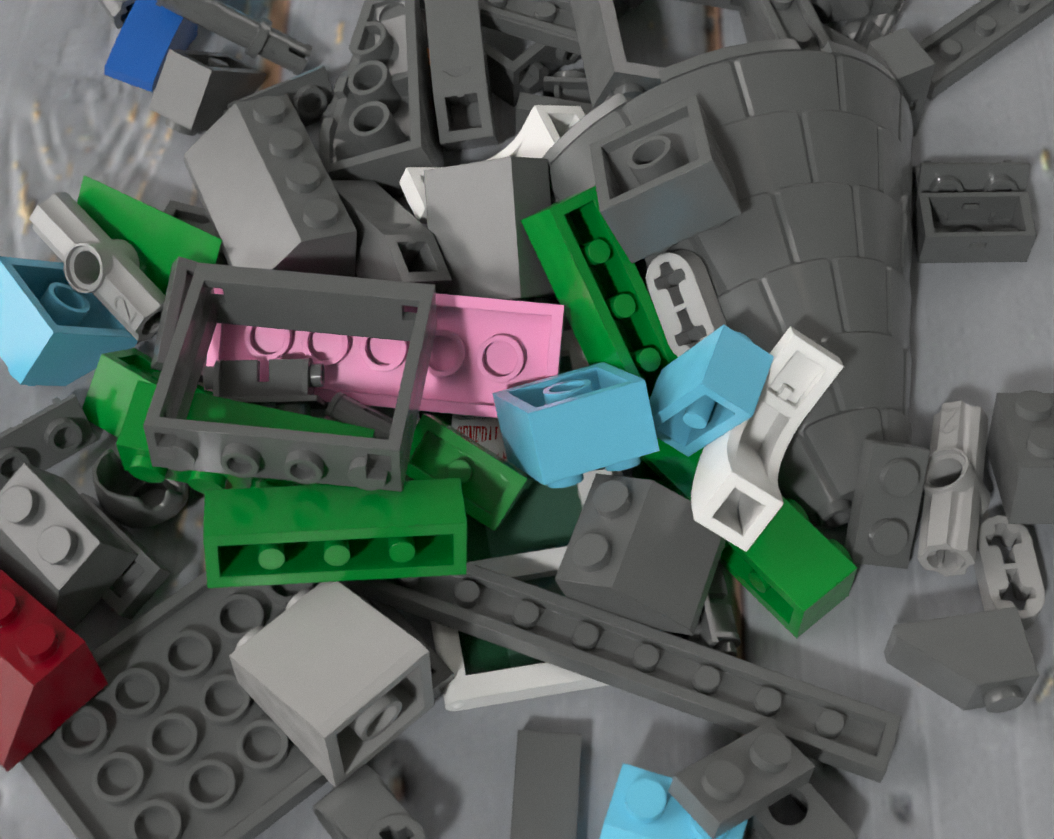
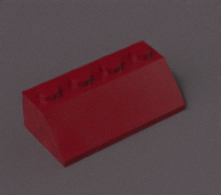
(42, 673)

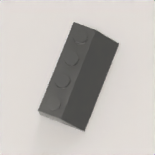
(271, 192)

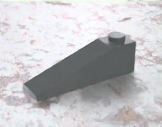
(384, 101)

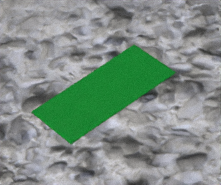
(152, 233)

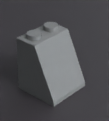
(335, 677)

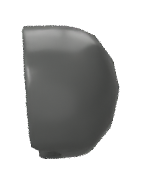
(132, 500)

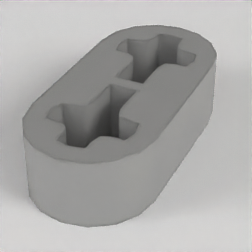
(683, 305)
(1020, 569)

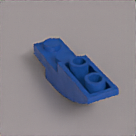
(145, 42)

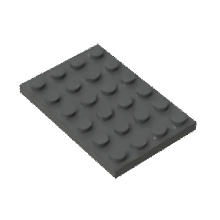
(175, 735)

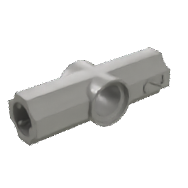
(99, 264)
(954, 489)

